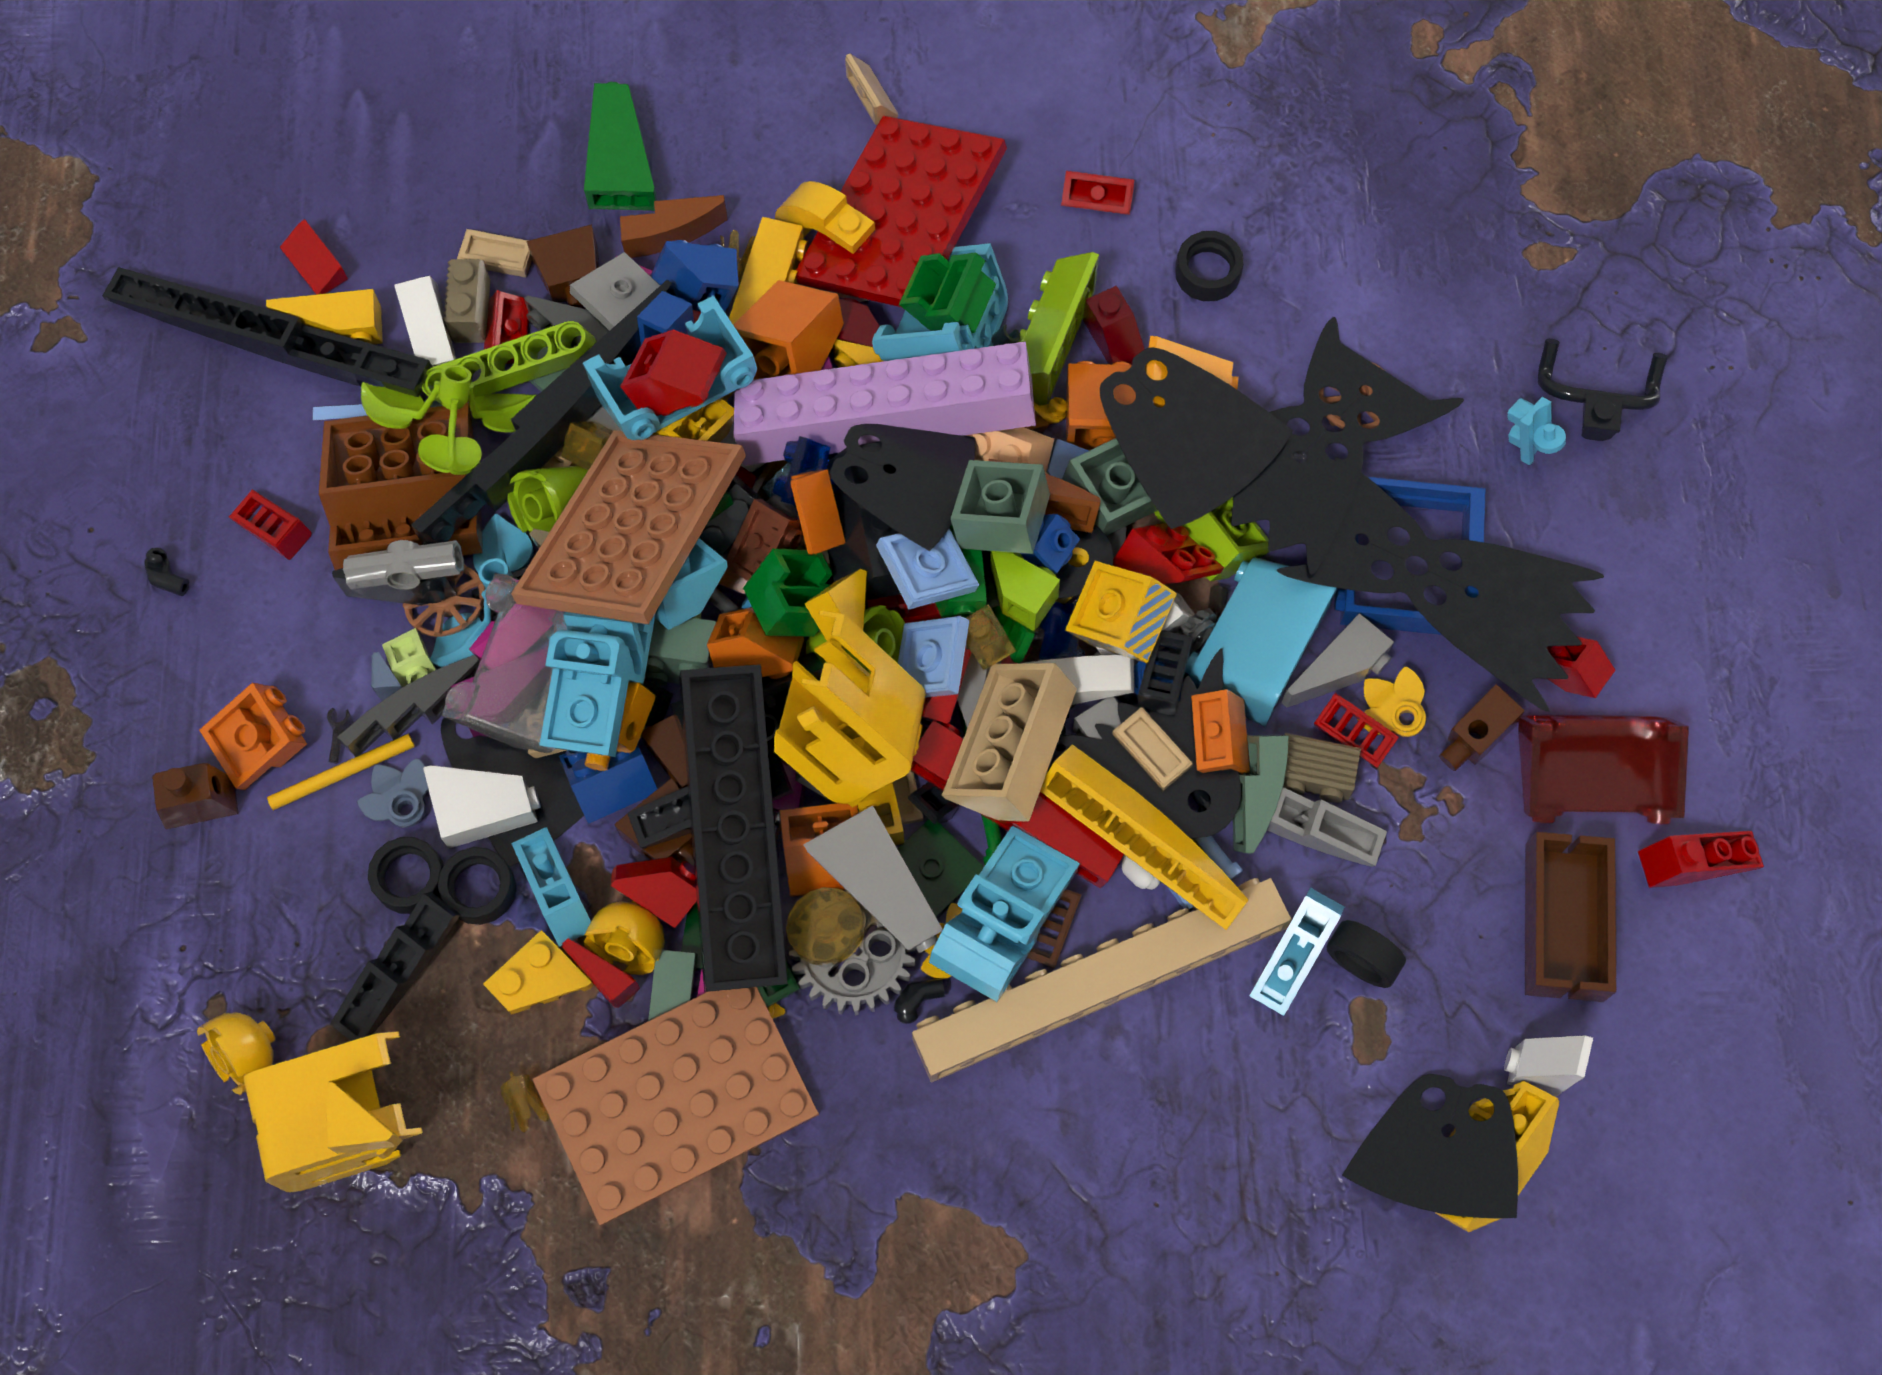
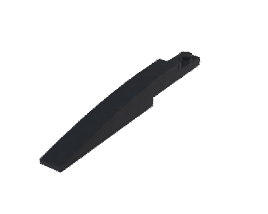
(268, 333)
(538, 433)

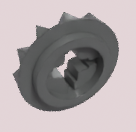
(1199, 628)

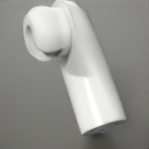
(1138, 875)

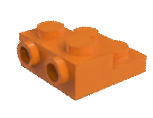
(254, 734)

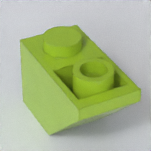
(1023, 588)

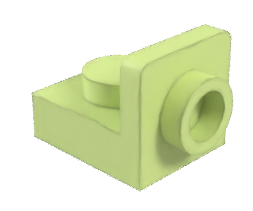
(408, 657)

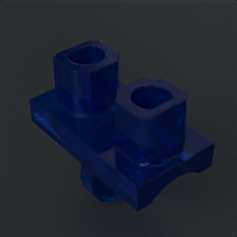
(805, 457)
(1057, 641)

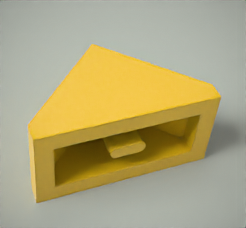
(842, 597)
(352, 1126)

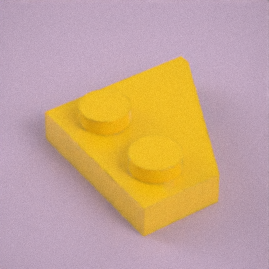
(536, 976)

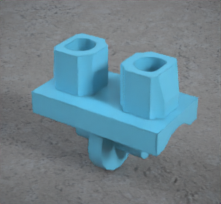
(1534, 429)

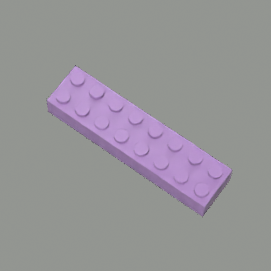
(934, 392)

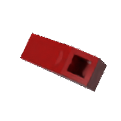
(1699, 857)

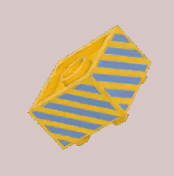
(1121, 611)

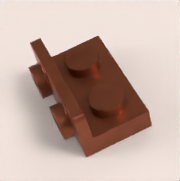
(760, 533)

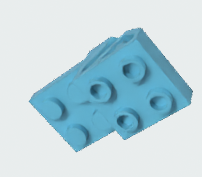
(591, 681)
(1003, 913)

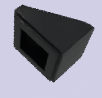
(933, 804)

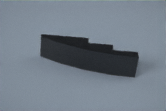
(670, 815)
(395, 969)

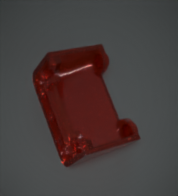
(1603, 765)

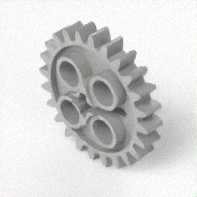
(879, 972)

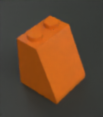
(791, 329)
(1085, 416)

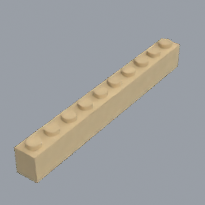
(1094, 982)

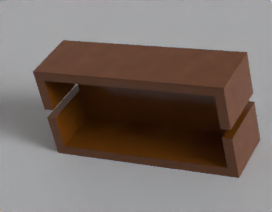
(1570, 917)

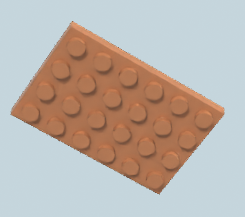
(629, 527)
(674, 1099)

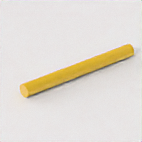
(340, 772)

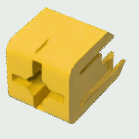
(852, 725)
(290, 1113)

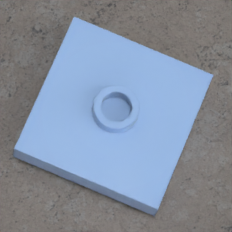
(924, 574)
(935, 653)

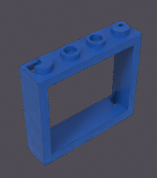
(1420, 495)

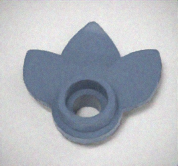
(395, 790)

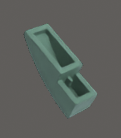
(1259, 790)

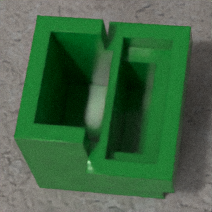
(948, 291)
(783, 586)

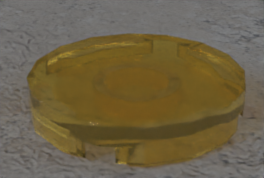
(825, 926)

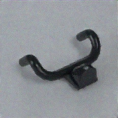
(1601, 408)

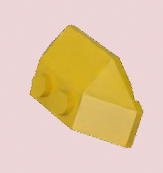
(1534, 1122)

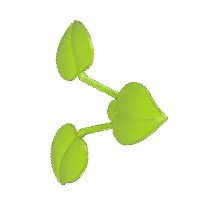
(455, 389)

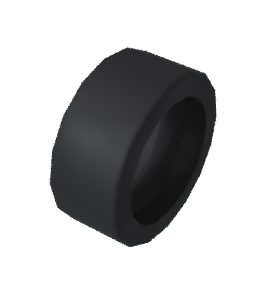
(1209, 289)
(388, 854)
(459, 863)
(1366, 953)

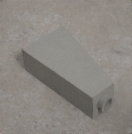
(874, 873)

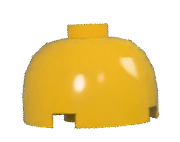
(626, 935)
(237, 1046)

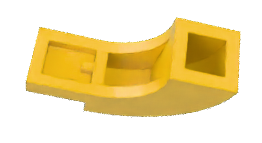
(827, 211)

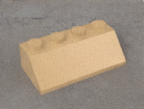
(1011, 740)

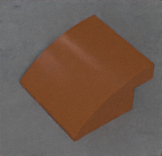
(380, 486)

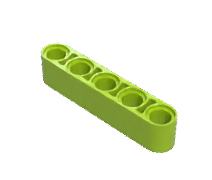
(526, 363)

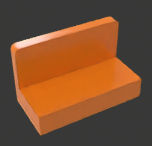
(817, 511)
(1220, 732)

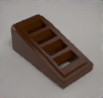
(1051, 959)

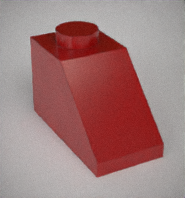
(1585, 665)
(658, 886)

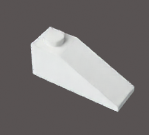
(1549, 1062)

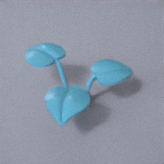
(504, 552)

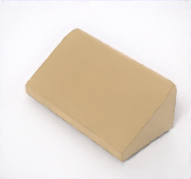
(869, 89)

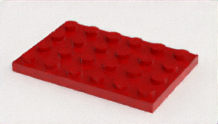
(920, 193)

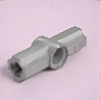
(403, 565)

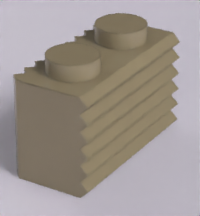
(467, 300)
(1321, 768)

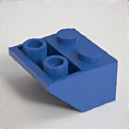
(698, 271)
(610, 790)

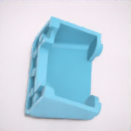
(915, 340)
(735, 373)
(1262, 634)

